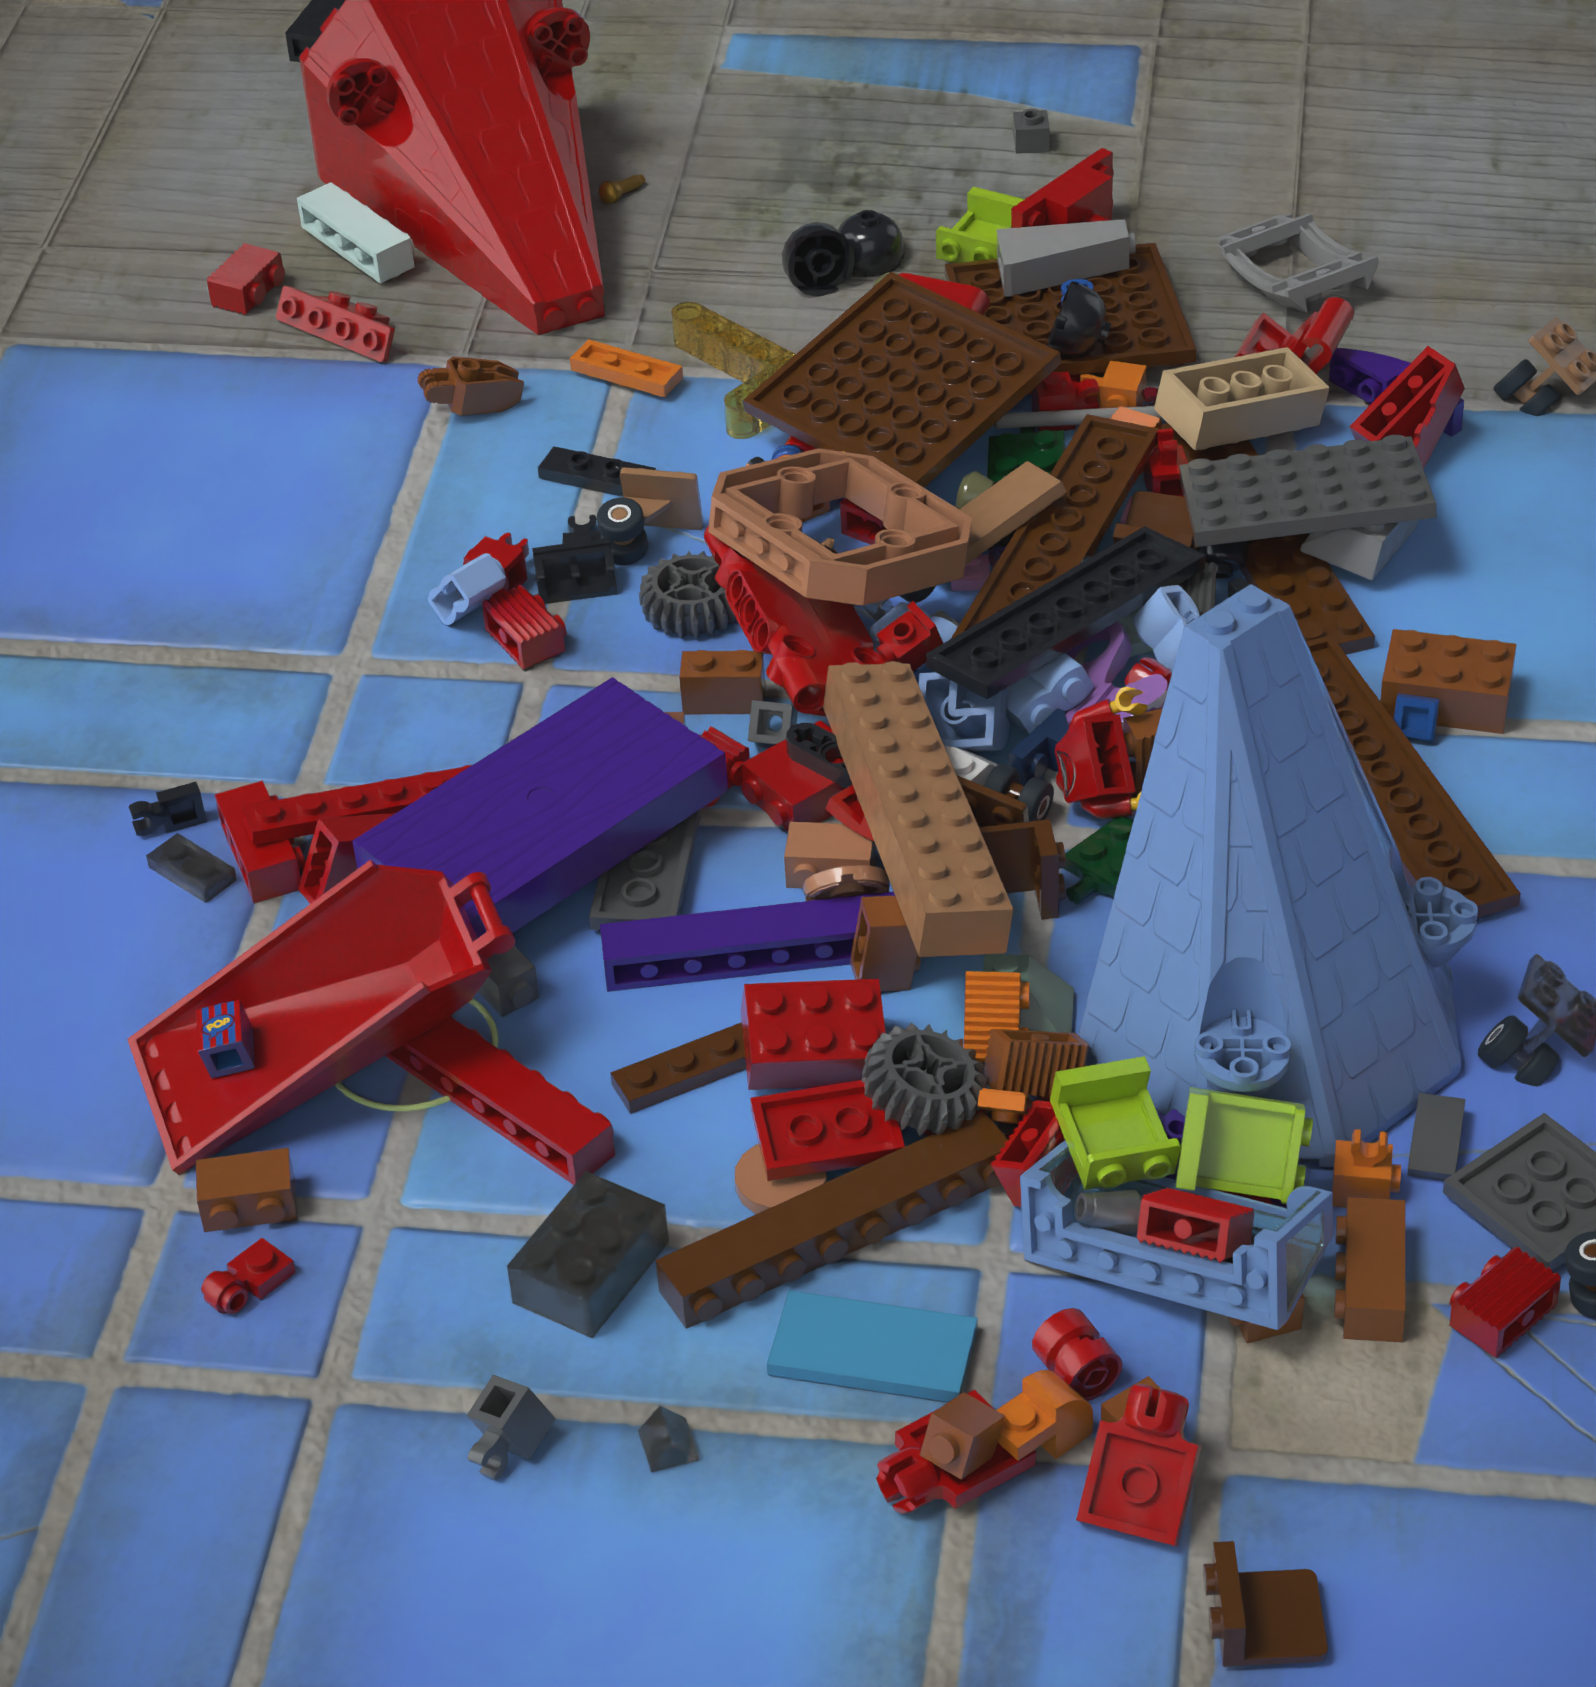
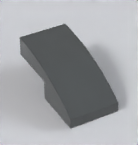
(1436, 1136)

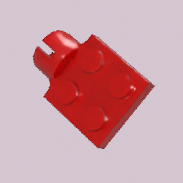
(1142, 1468)
(922, 1481)

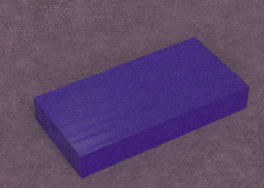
(556, 804)

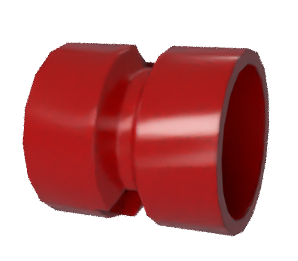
(1074, 1351)

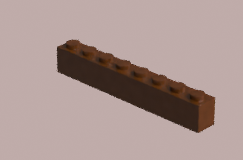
(830, 1221)

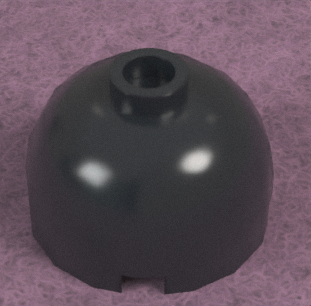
(875, 242)
(817, 258)
(1079, 322)

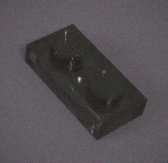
(191, 867)

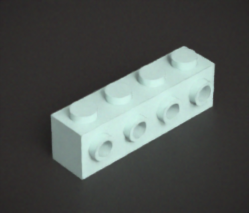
(356, 232)

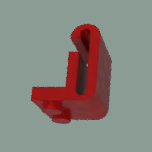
(1319, 332)

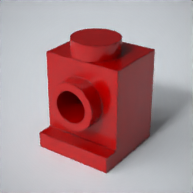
(909, 638)

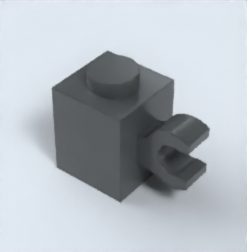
(510, 1422)

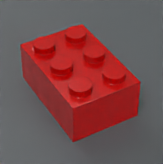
(809, 1031)

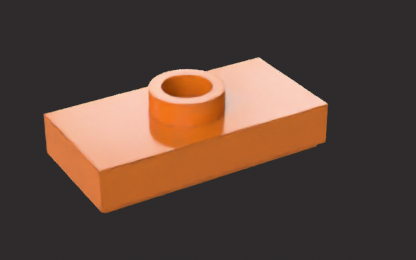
(1004, 1105)

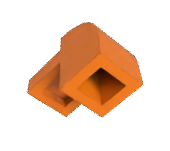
(1046, 1416)

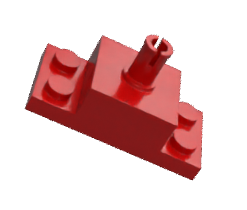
(1073, 197)

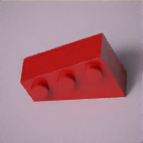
(1414, 404)

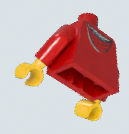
(1096, 760)

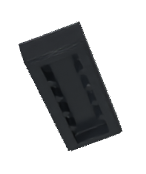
(585, 470)

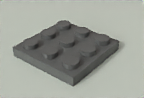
(1532, 1189)

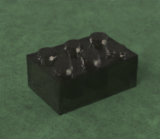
(588, 1254)

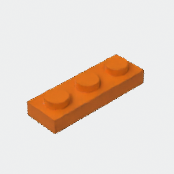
(626, 368)

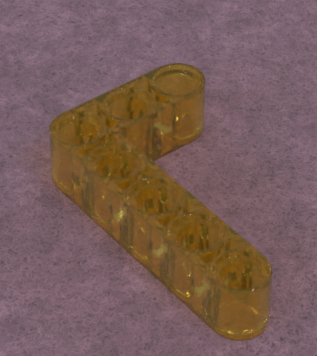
(733, 352)

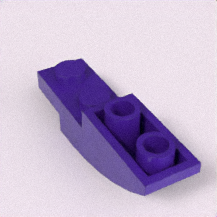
(1370, 373)

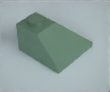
(1049, 995)

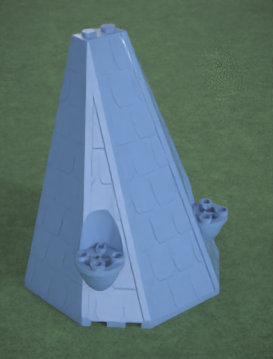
(1267, 904)

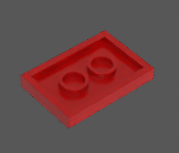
(821, 1130)

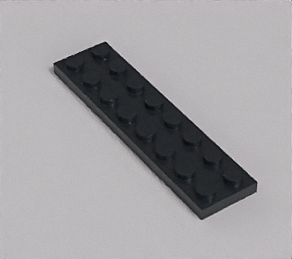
(1064, 612)

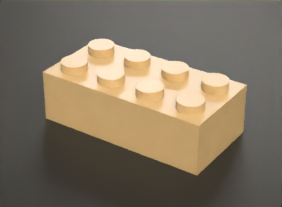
(1241, 398)

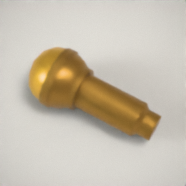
(612, 191)

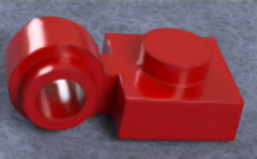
(254, 1271)

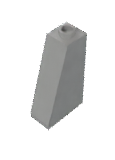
(1062, 252)

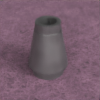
(1110, 1210)

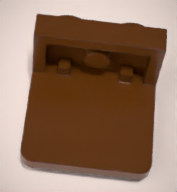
(1160, 513)
(1029, 861)
(1263, 1613)

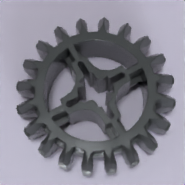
(685, 596)
(923, 1079)

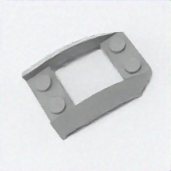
(1336, 264)

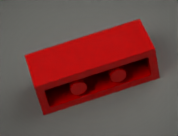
(268, 867)

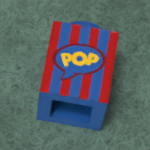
(225, 1039)

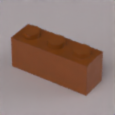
(1371, 1269)

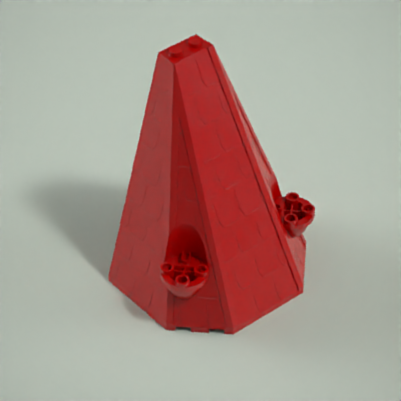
(466, 141)

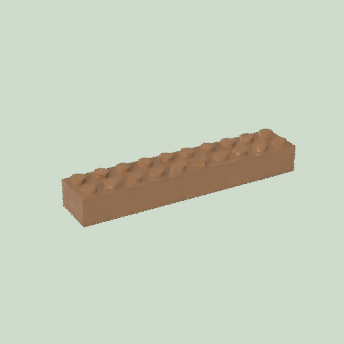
(917, 811)

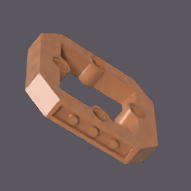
(761, 509)

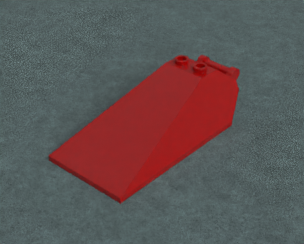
(324, 999)

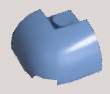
(963, 716)

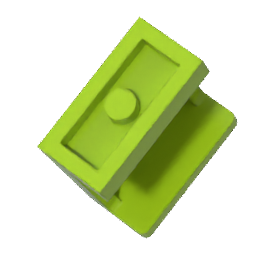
(976, 232)
(1112, 1124)
(1242, 1144)

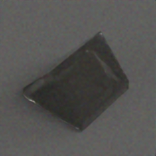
(667, 1440)

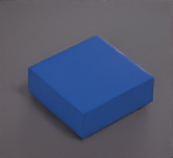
(1417, 716)

